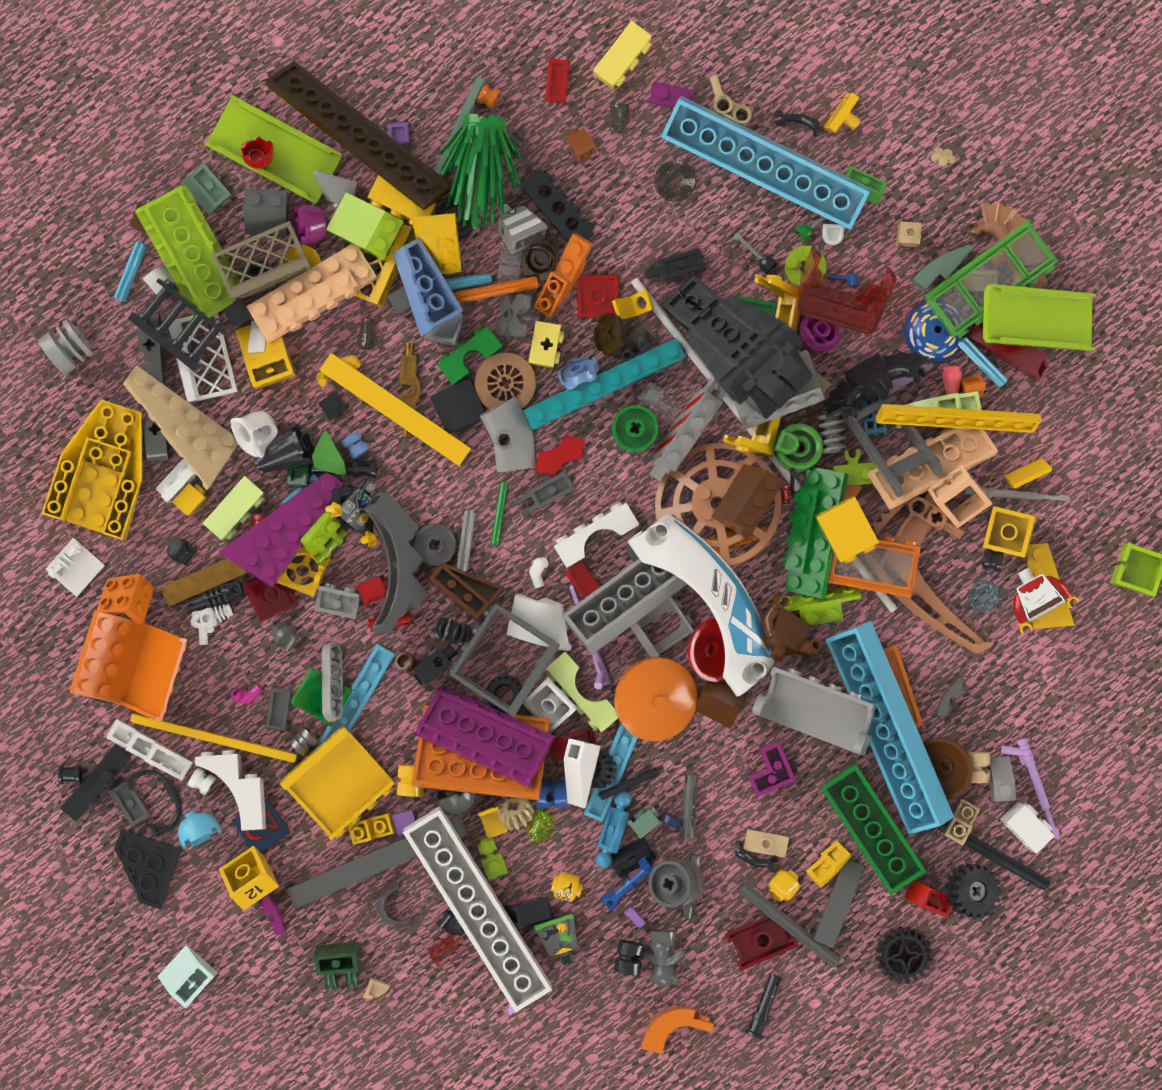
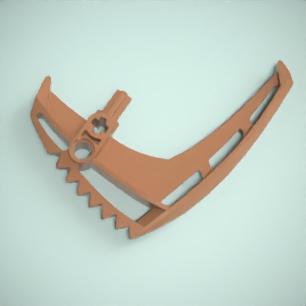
(914, 528)

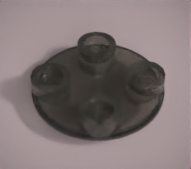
(675, 180)

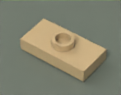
(766, 843)

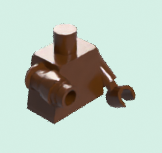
(787, 632)

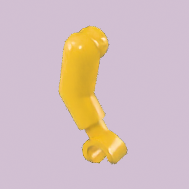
(352, 360)

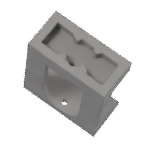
(684, 629)

